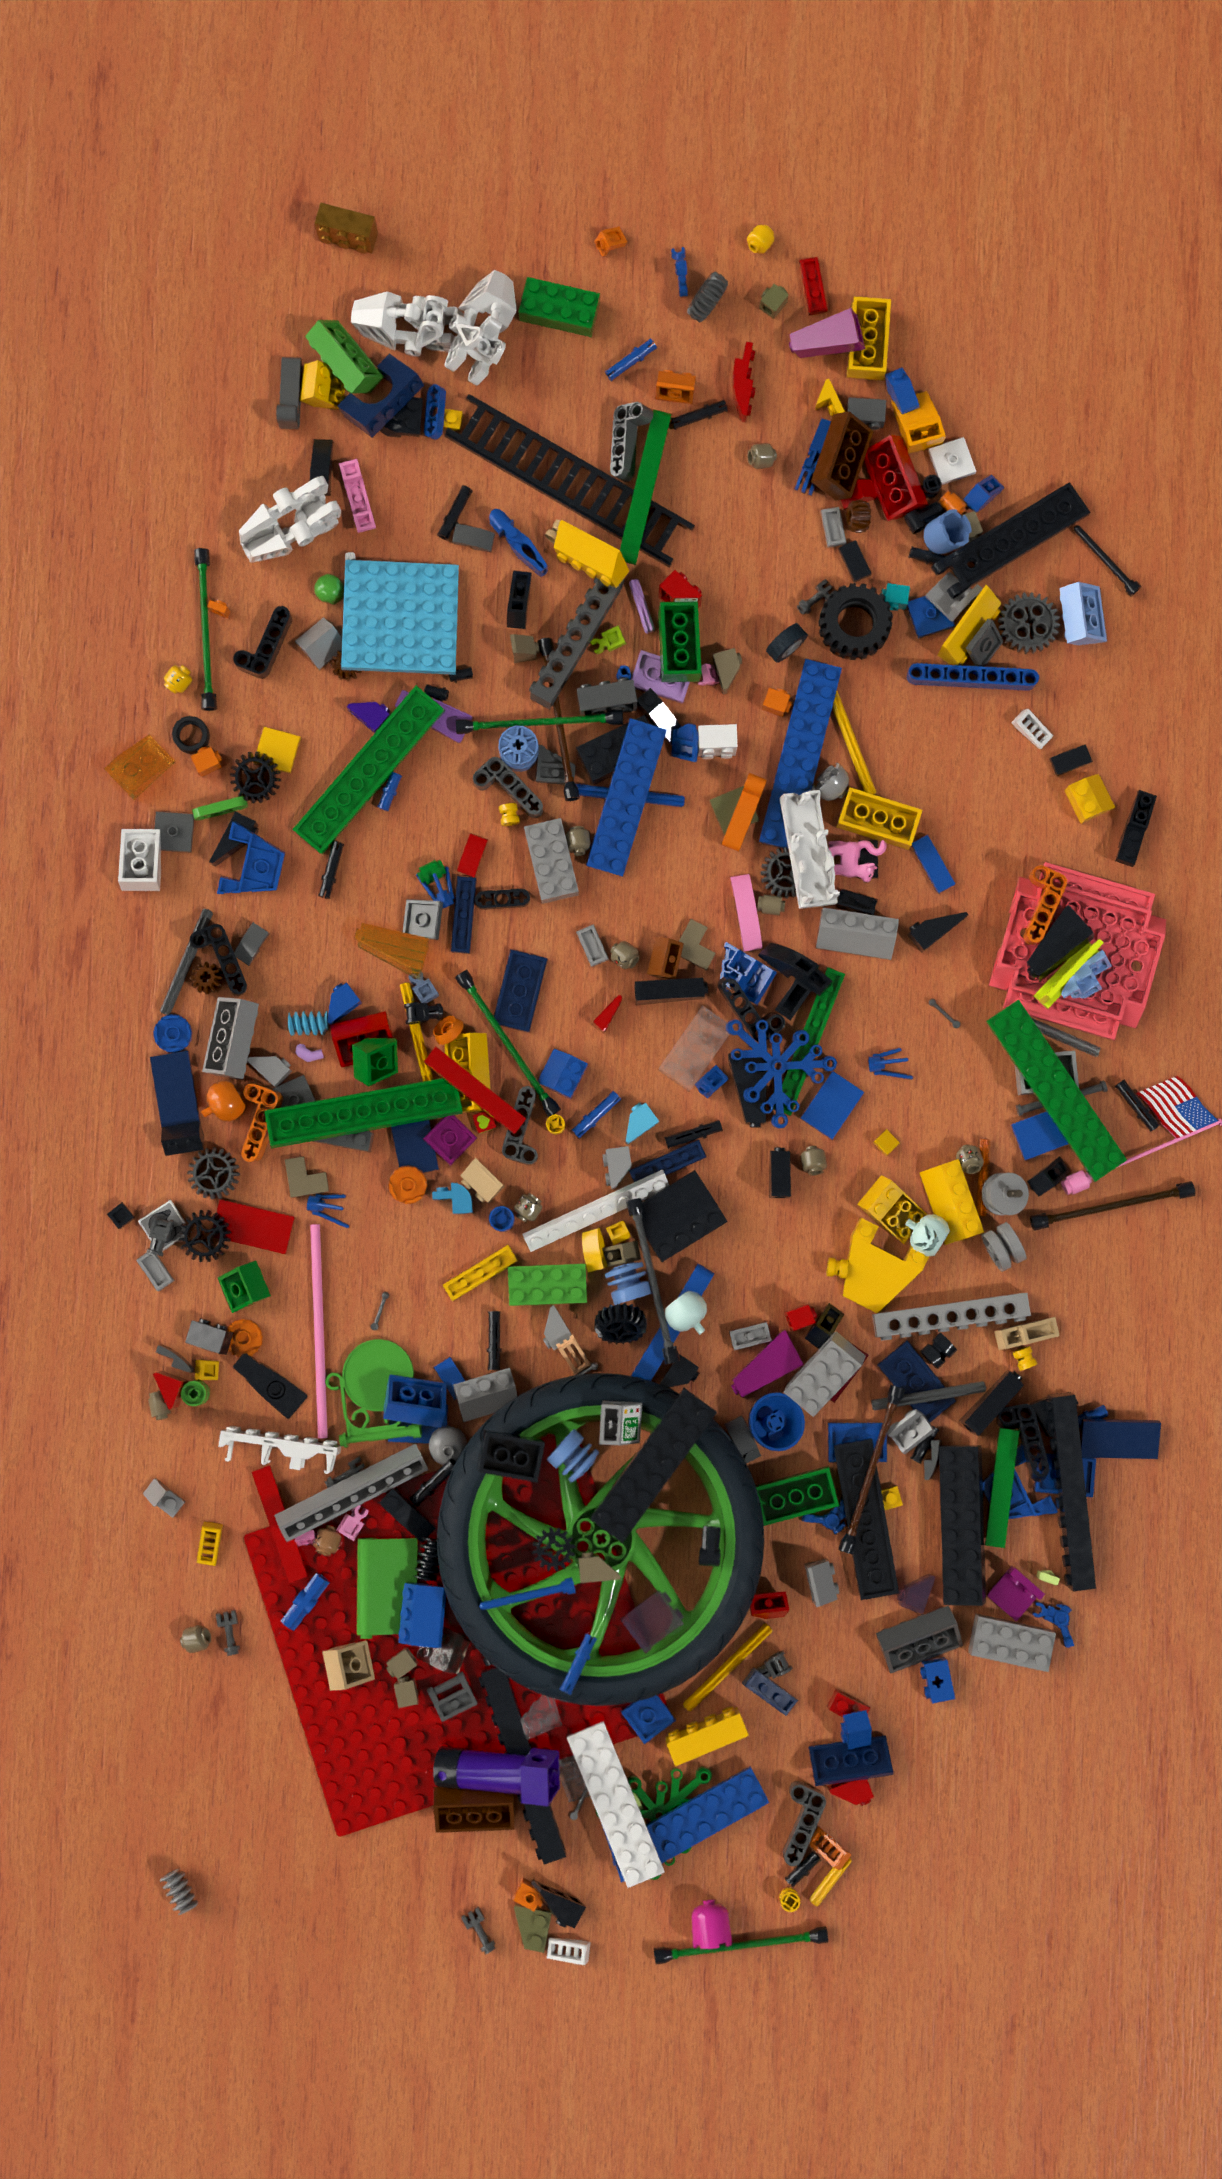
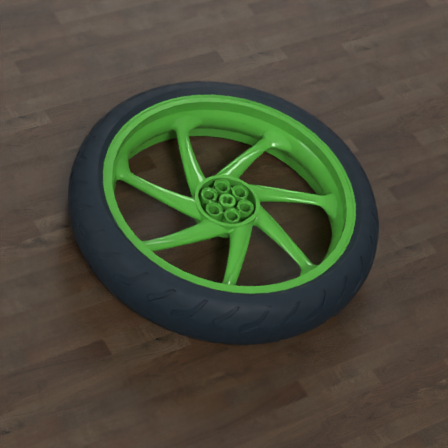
(613, 1679)

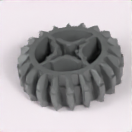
(707, 297)
(780, 866)
(211, 1165)

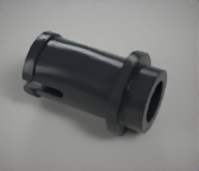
(461, 674)
(436, 692)

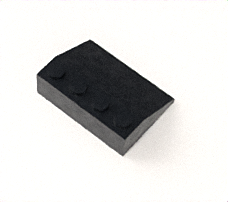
(680, 1216)

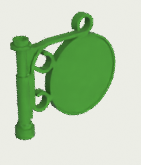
(366, 1382)

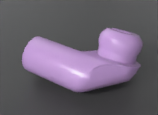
(308, 1056)

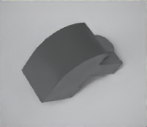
(743, 1439)

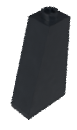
(1059, 944)
(669, 990)
(744, 1080)
(992, 1403)

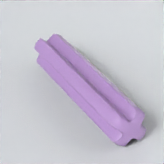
(641, 606)

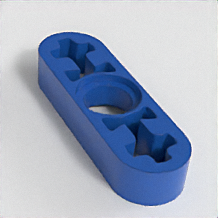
(435, 399)

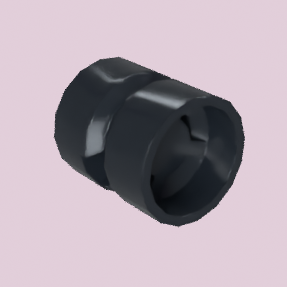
(938, 1350)

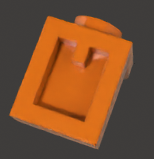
(610, 239)

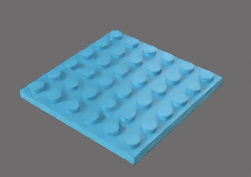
(400, 617)

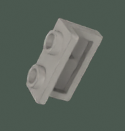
(910, 1430)

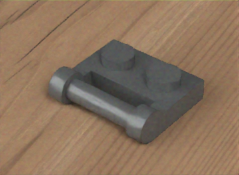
(457, 1701)

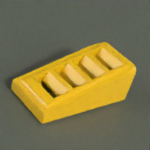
(211, 1527)

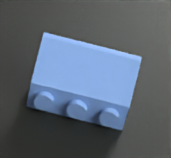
(1083, 614)

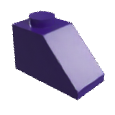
(370, 714)

